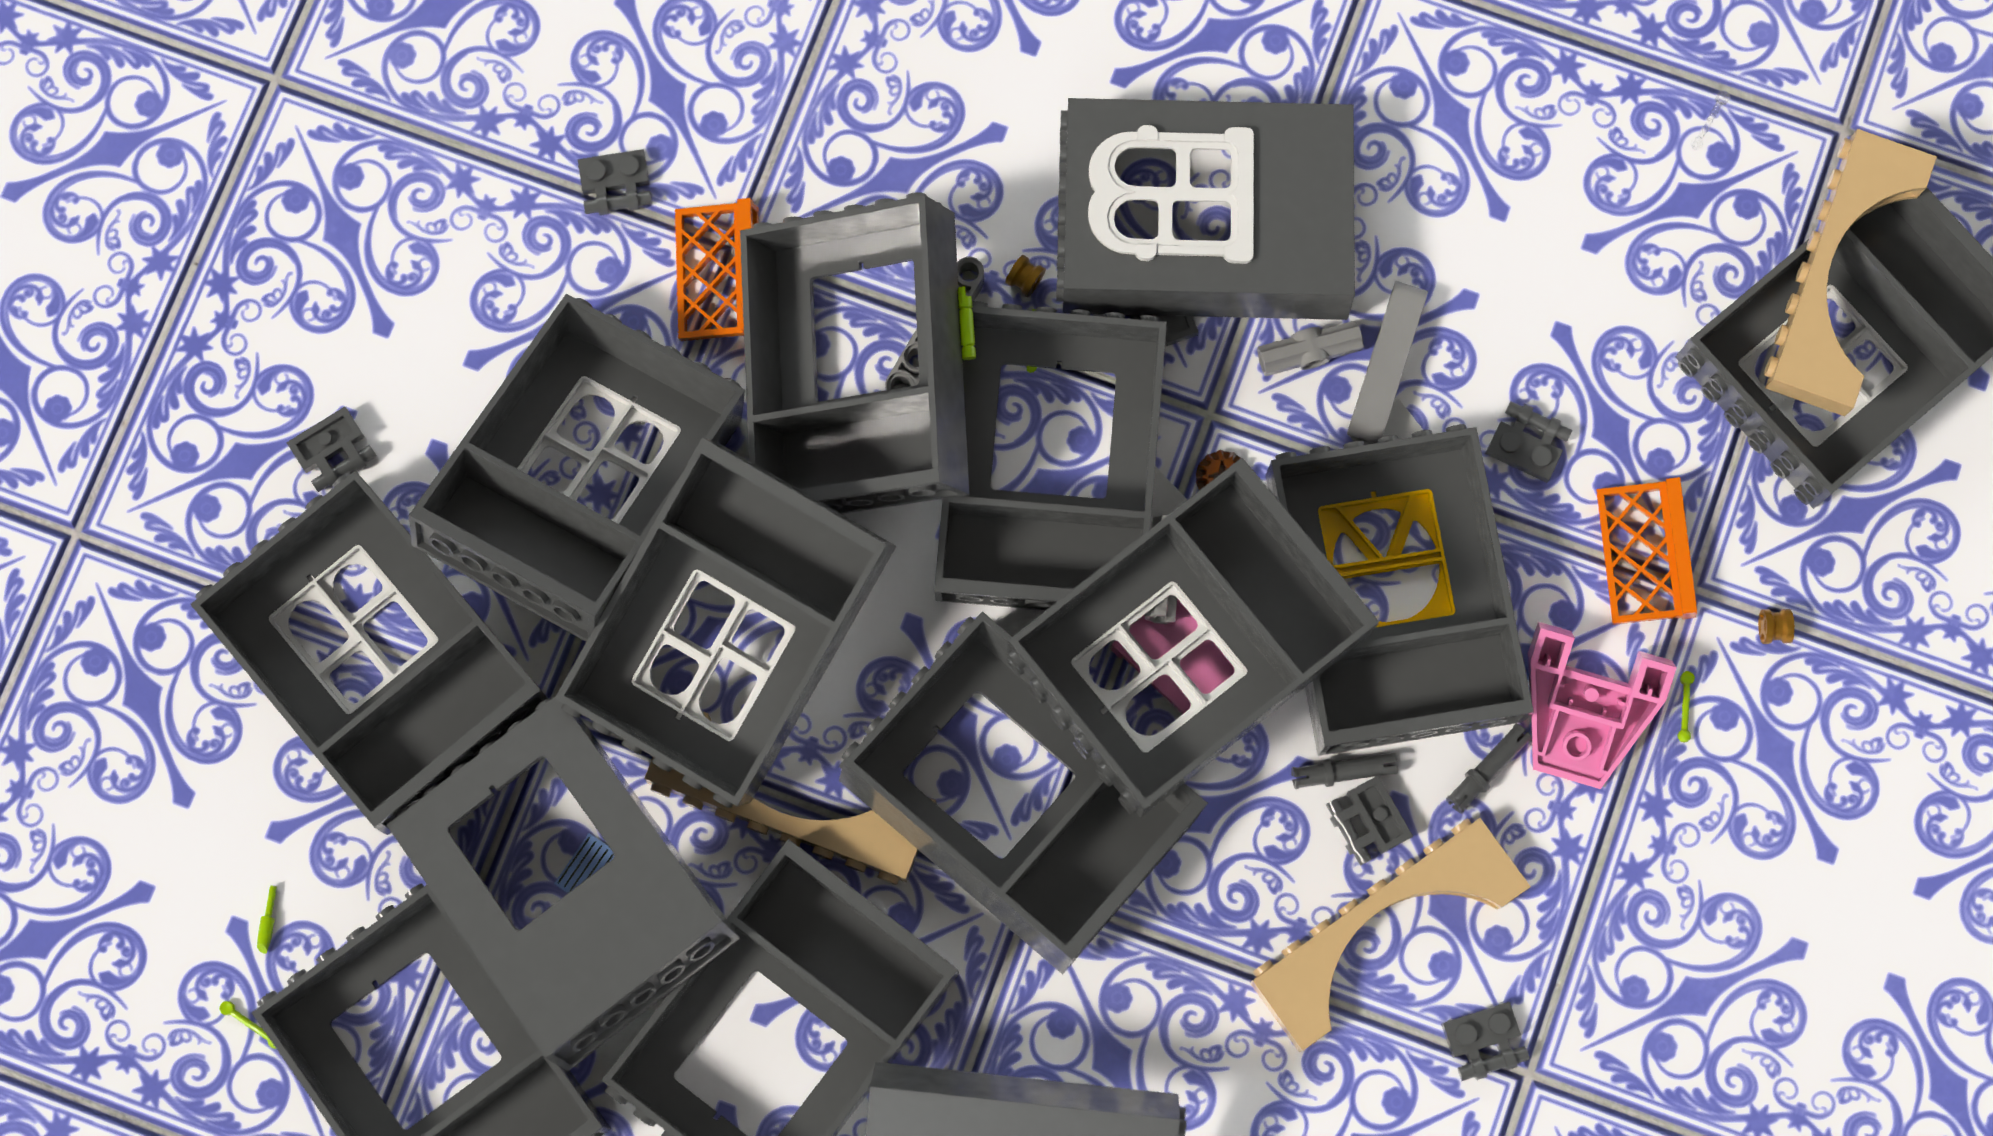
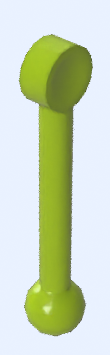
(1686, 679)
(228, 1008)

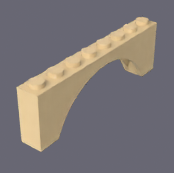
(1809, 357)
(859, 839)
(1464, 866)

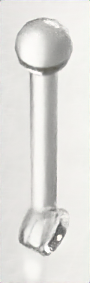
(1721, 99)

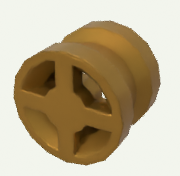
(1025, 275)
(1776, 626)

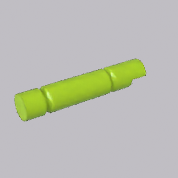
(966, 325)

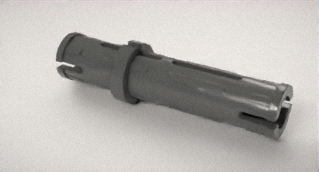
(1344, 770)
(1479, 778)

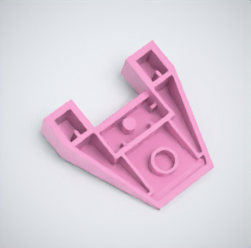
(1584, 719)

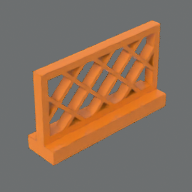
(745, 216)
(1677, 551)

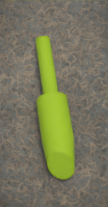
(266, 923)

